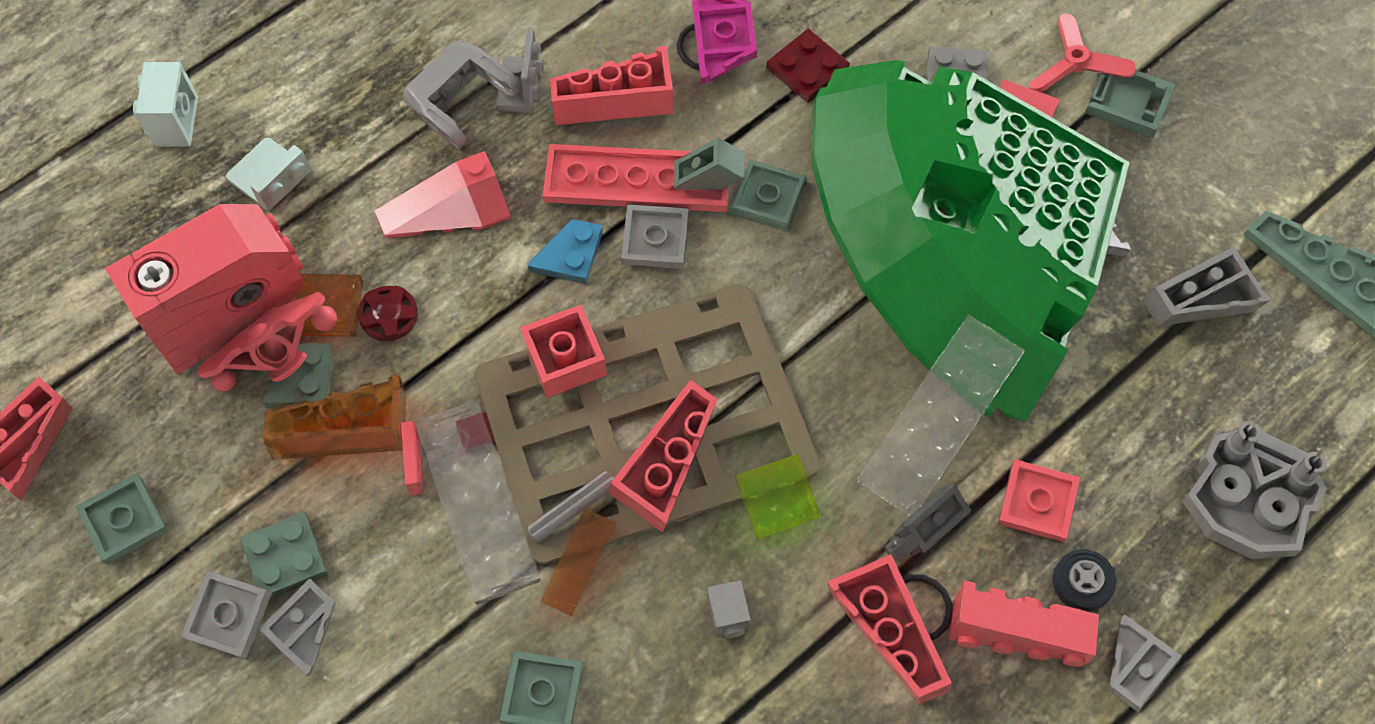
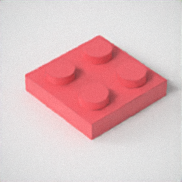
(1039, 501)

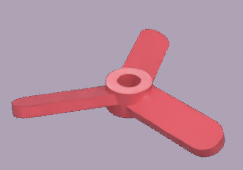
(1080, 58)

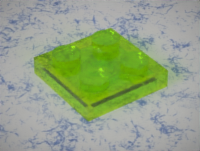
(777, 496)

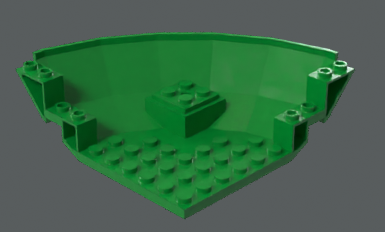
(1018, 199)

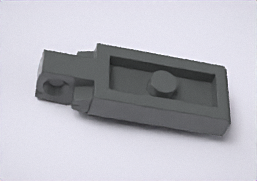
(929, 523)

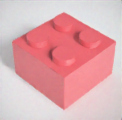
(564, 351)

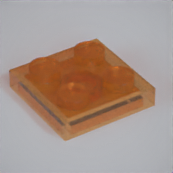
(341, 294)

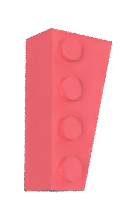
(615, 90)
(660, 464)
(889, 620)
(1023, 626)

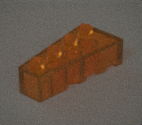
(340, 423)

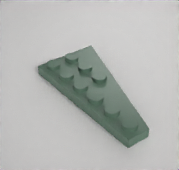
(1334, 272)

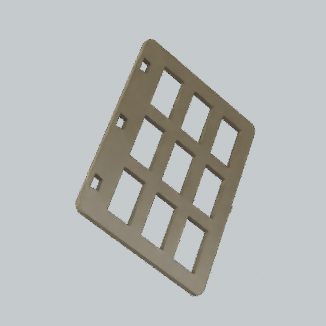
(645, 333)

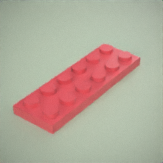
(621, 178)

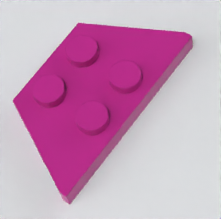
(723, 36)

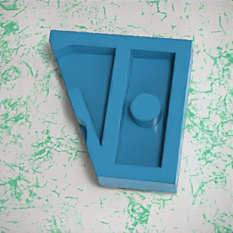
(569, 252)

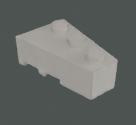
(1207, 291)

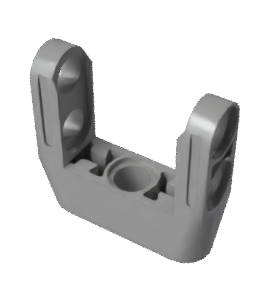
(446, 78)

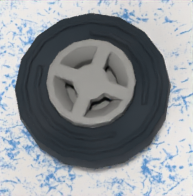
(1091, 570)

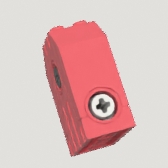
(208, 281)

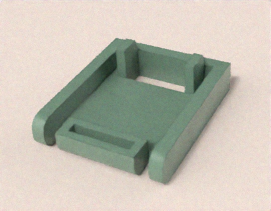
(1125, 100)

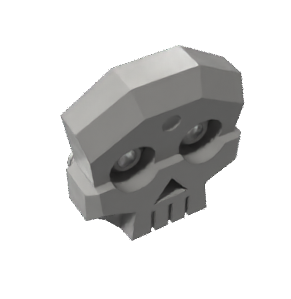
(1245, 515)

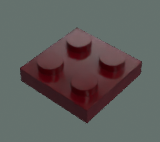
(806, 64)

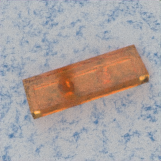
(578, 562)

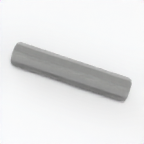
(570, 507)

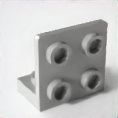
(527, 70)

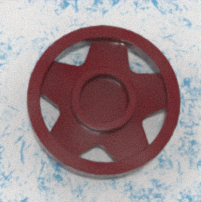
(387, 312)

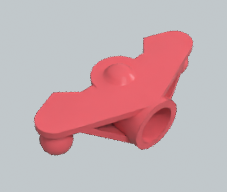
(269, 343)

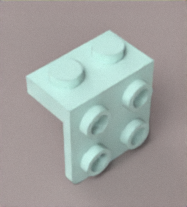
(269, 172)

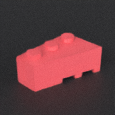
(28, 433)

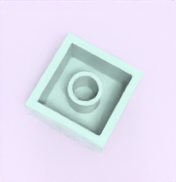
(166, 104)

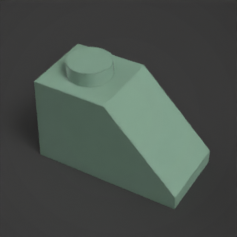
(709, 167)

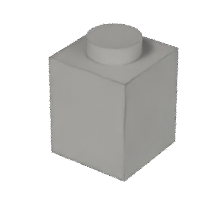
(728, 609)

